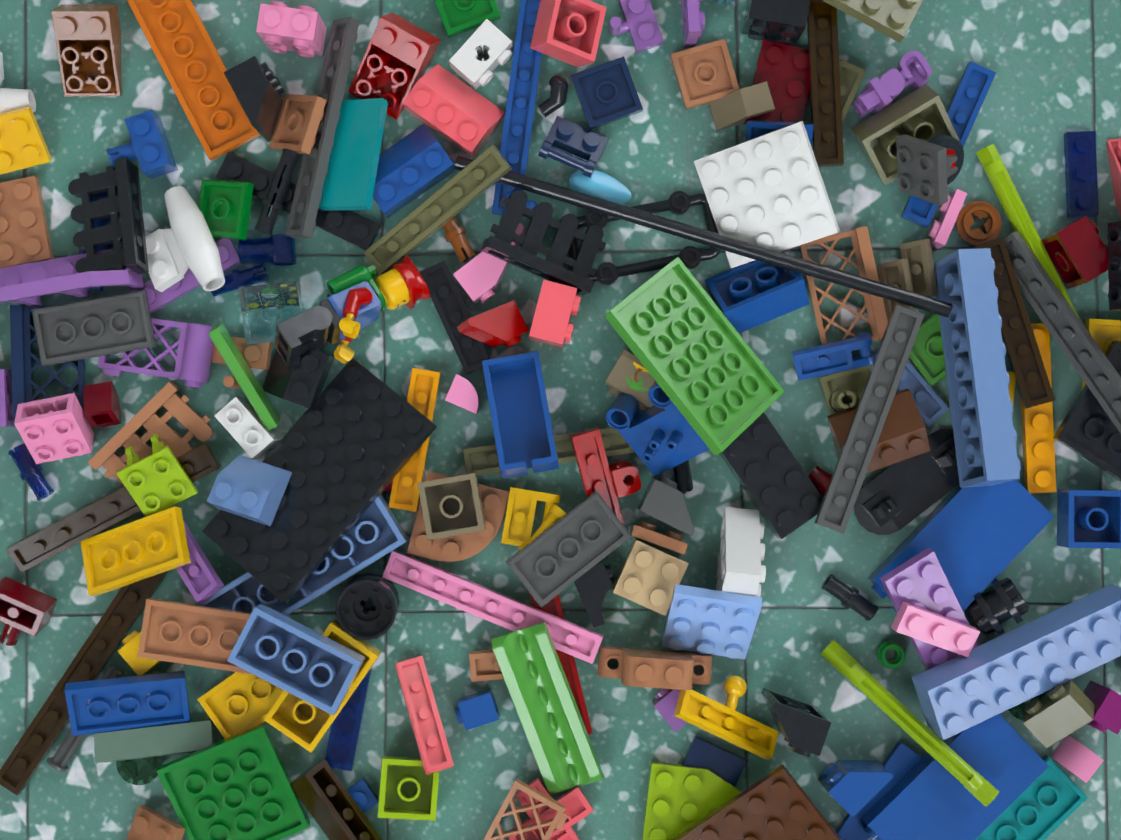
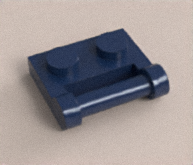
(576, 141)

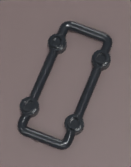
(677, 204)

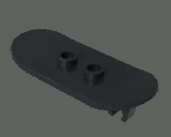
(908, 486)

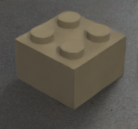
(452, 506)

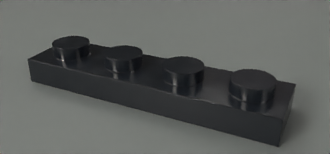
(452, 314)

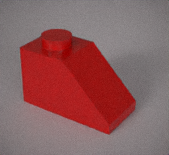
(496, 326)

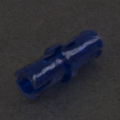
(242, 279)
(31, 472)

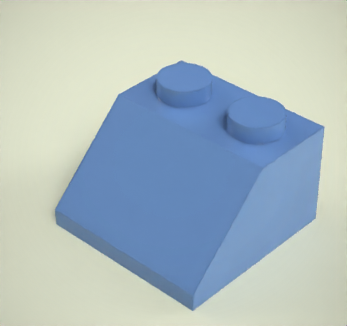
(250, 489)

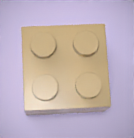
(649, 576)

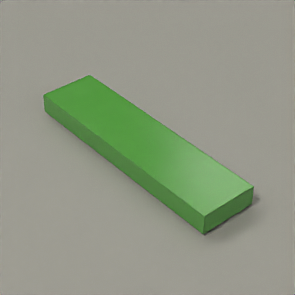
(244, 376)

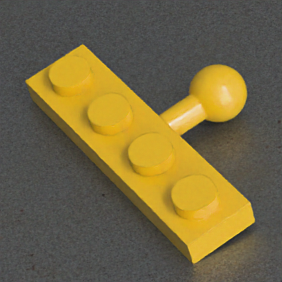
(725, 720)

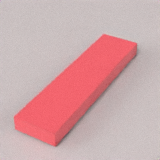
(424, 715)

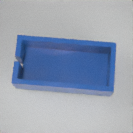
(520, 414)

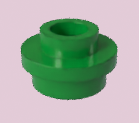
(897, 660)

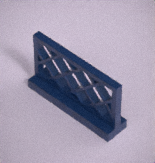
(22, 357)

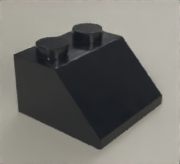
(301, 383)

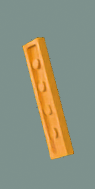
(423, 397)

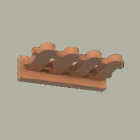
(148, 418)

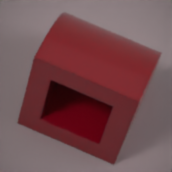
(101, 405)

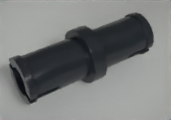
(850, 597)

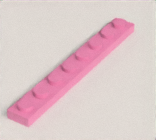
(489, 604)

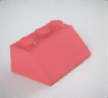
(453, 110)

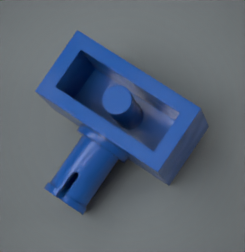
(146, 144)

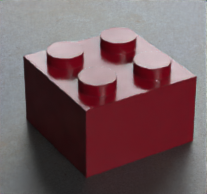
(1077, 252)

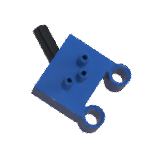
(658, 434)

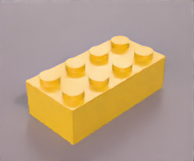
(306, 722)

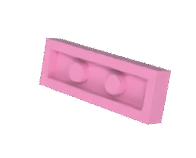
(935, 629)

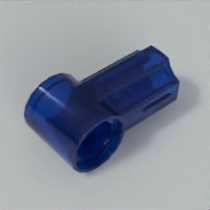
(277, 250)

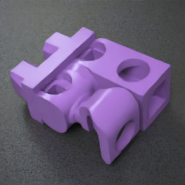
(878, 94)

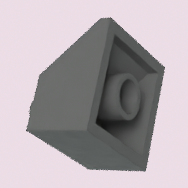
(666, 504)

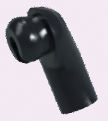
(557, 98)

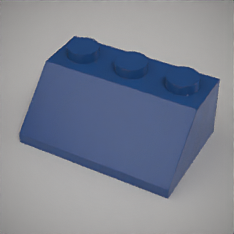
(410, 170)
(756, 293)

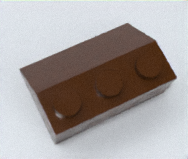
(901, 435)

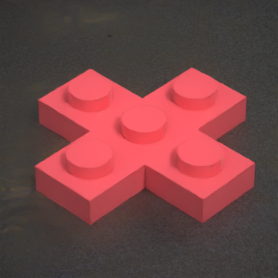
(577, 808)

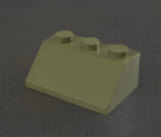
(916, 115)

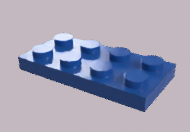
(127, 703)

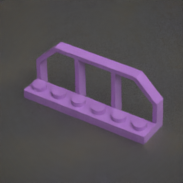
(29, 281)

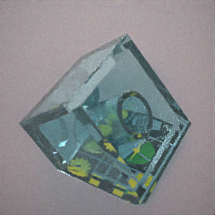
(266, 307)

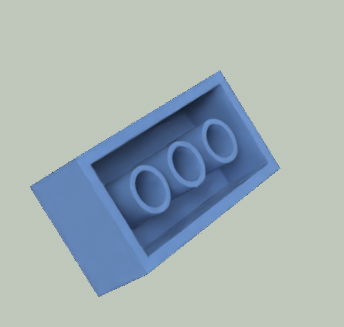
(296, 659)

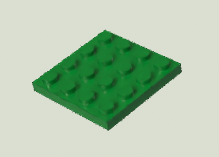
(234, 790)

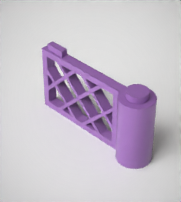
(192, 357)

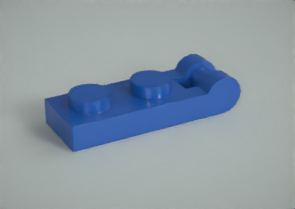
(833, 357)

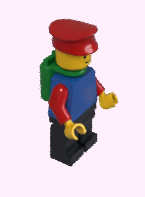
(350, 305)

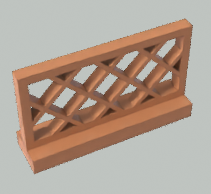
(866, 267)

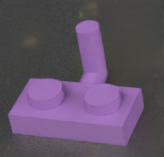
(639, 23)

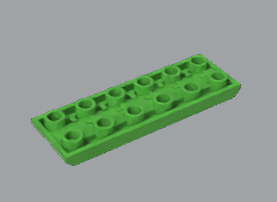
(547, 708)

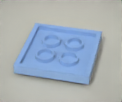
(711, 621)

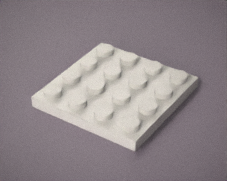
(768, 192)

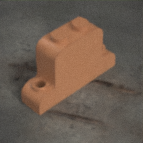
(654, 667)

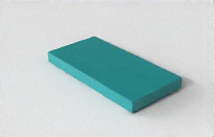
(354, 155)
(1038, 808)

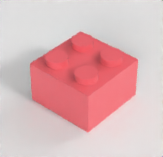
(568, 30)
(553, 314)

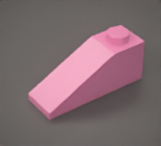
(483, 274)

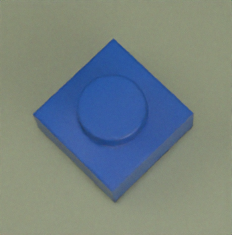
(363, 795)

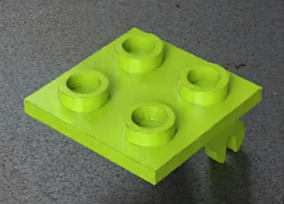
(156, 479)

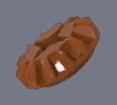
(991, 226)

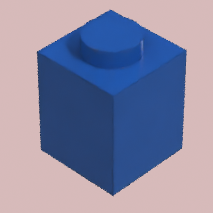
(477, 709)

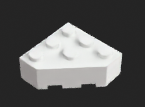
(741, 552)

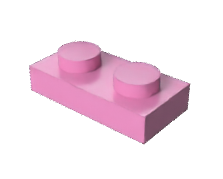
(942, 228)

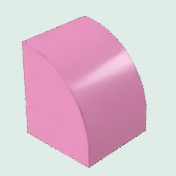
(463, 395)
(1076, 758)

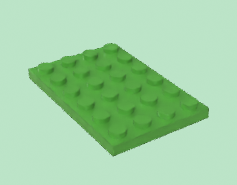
(695, 355)

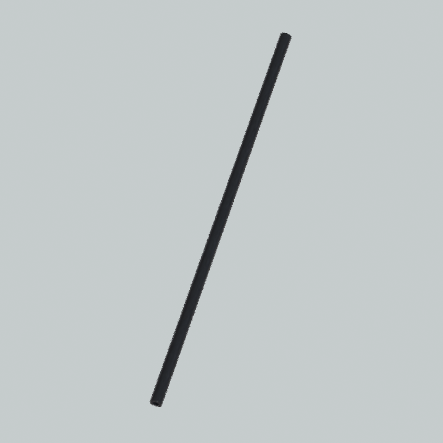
(720, 241)

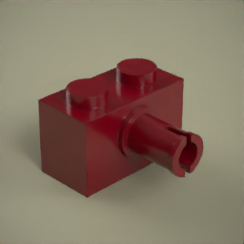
(23, 610)

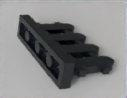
(126, 215)
(530, 244)

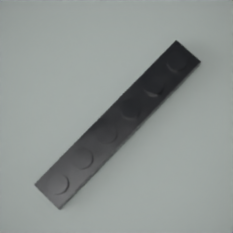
(339, 223)

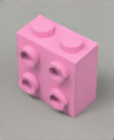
(291, 29)
(54, 428)

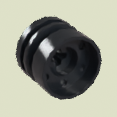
(364, 622)

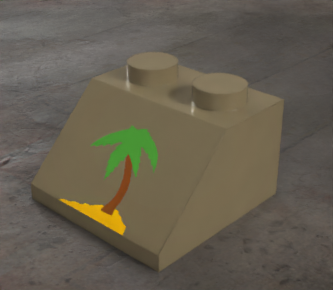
(630, 378)

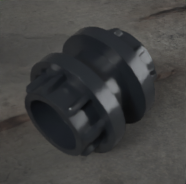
(998, 606)

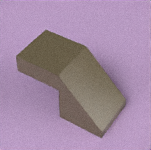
(741, 105)

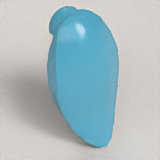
(600, 186)

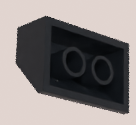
(258, 94)
(798, 722)

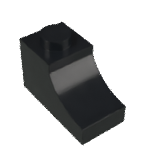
(593, 588)

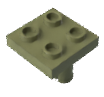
(844, 388)

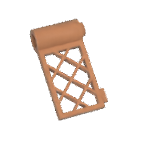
(557, 822)

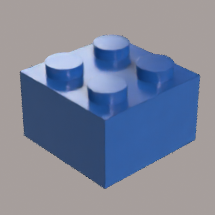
(1089, 518)

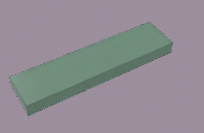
(152, 741)

